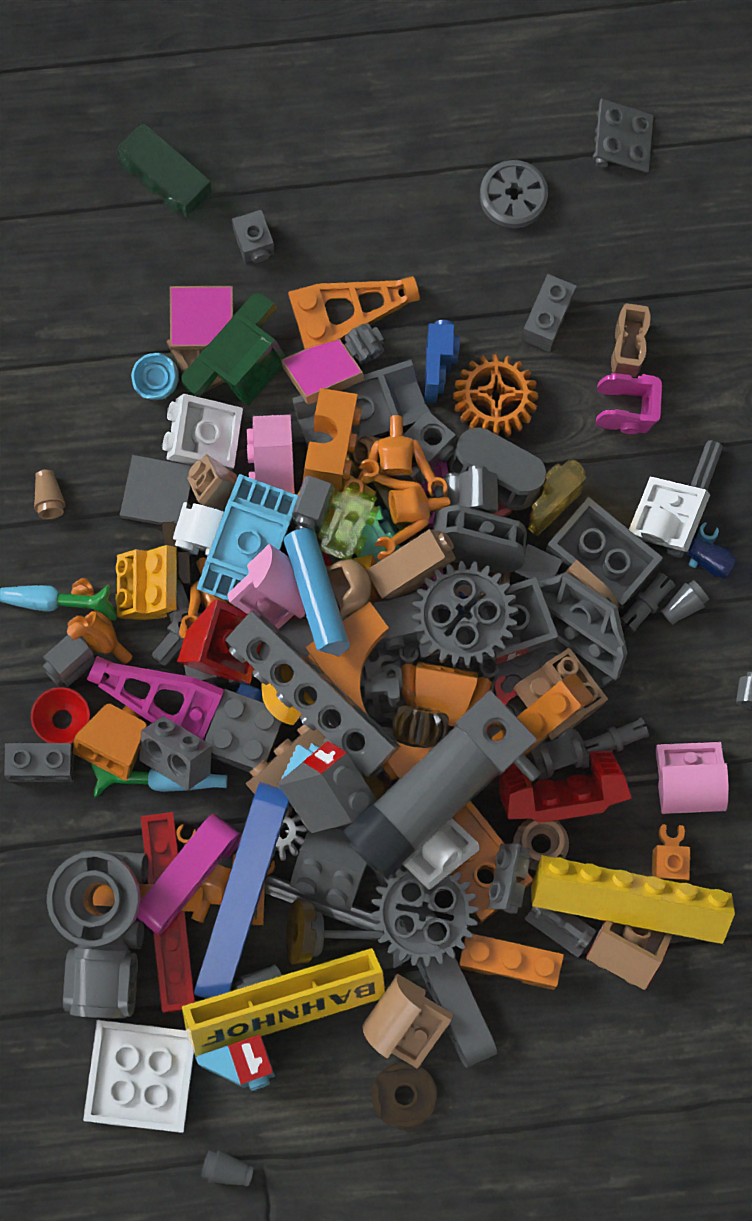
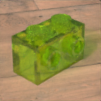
(344, 533)

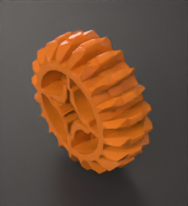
(507, 395)

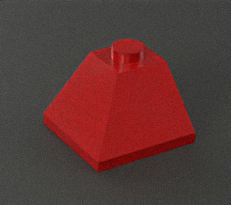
(206, 647)

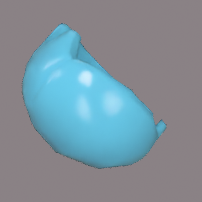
(155, 376)

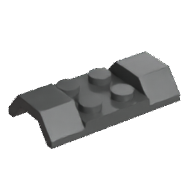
(380, 395)

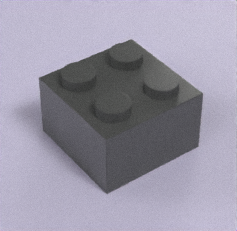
(243, 732)
(329, 868)

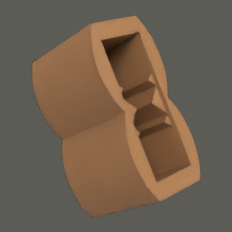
(630, 339)

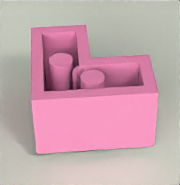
(271, 451)

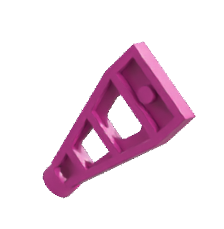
(199, 696)

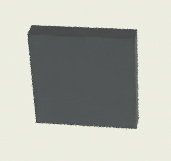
(155, 490)

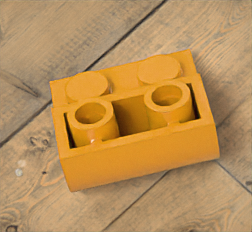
(146, 583)

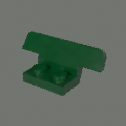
(239, 354)

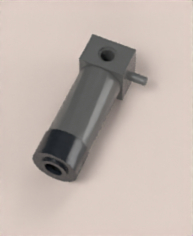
(440, 786)

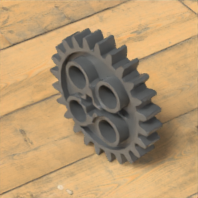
(442, 596)
(418, 942)

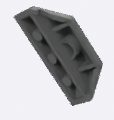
(586, 622)

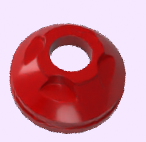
(51, 703)

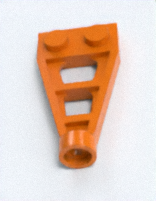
(312, 317)

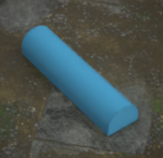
(316, 592)

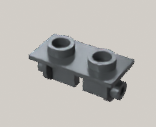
(510, 863)
(562, 928)

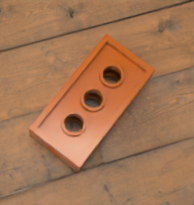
(489, 845)

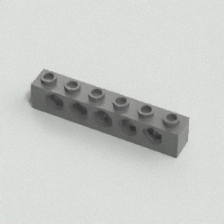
(244, 642)

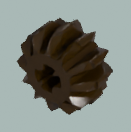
(420, 725)

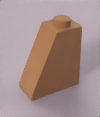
(409, 566)

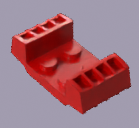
(564, 798)

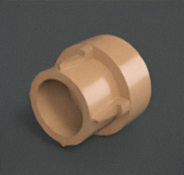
(551, 831)

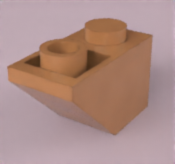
(211, 482)

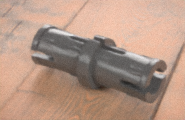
(647, 602)
(617, 737)

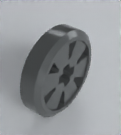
(528, 205)

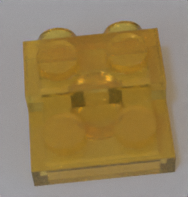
(560, 490)

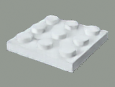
(139, 1076)

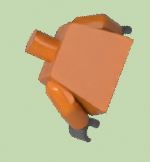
(443, 687)

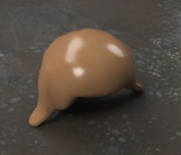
(350, 585)

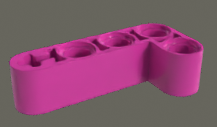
(187, 872)

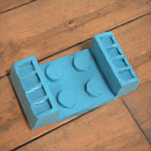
(251, 521)

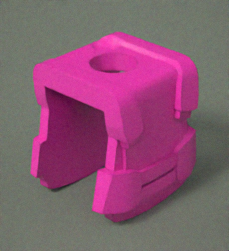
(631, 423)

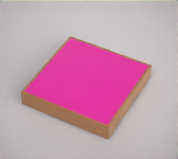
(198, 315)
(323, 367)

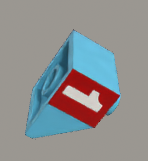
(241, 1063)

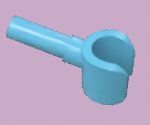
(701, 536)

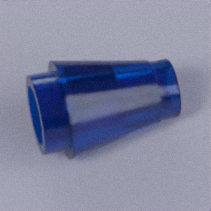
(712, 558)

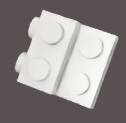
(202, 429)

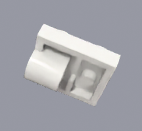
(669, 513)
(442, 854)

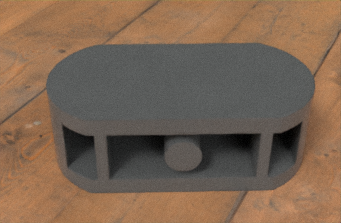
(518, 471)
(483, 538)

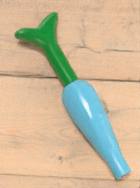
(49, 598)
(153, 779)

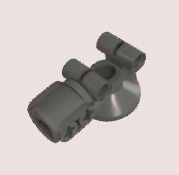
(101, 969)

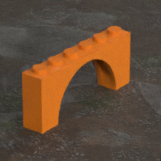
(364, 631)

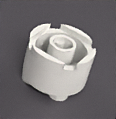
(196, 528)

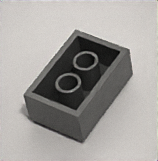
(605, 550)

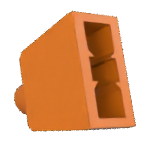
(111, 740)

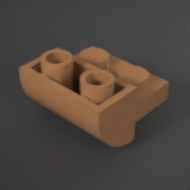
(550, 674)
(405, 1022)

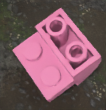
(269, 588)
(692, 777)

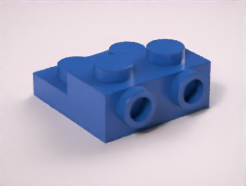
(441, 353)

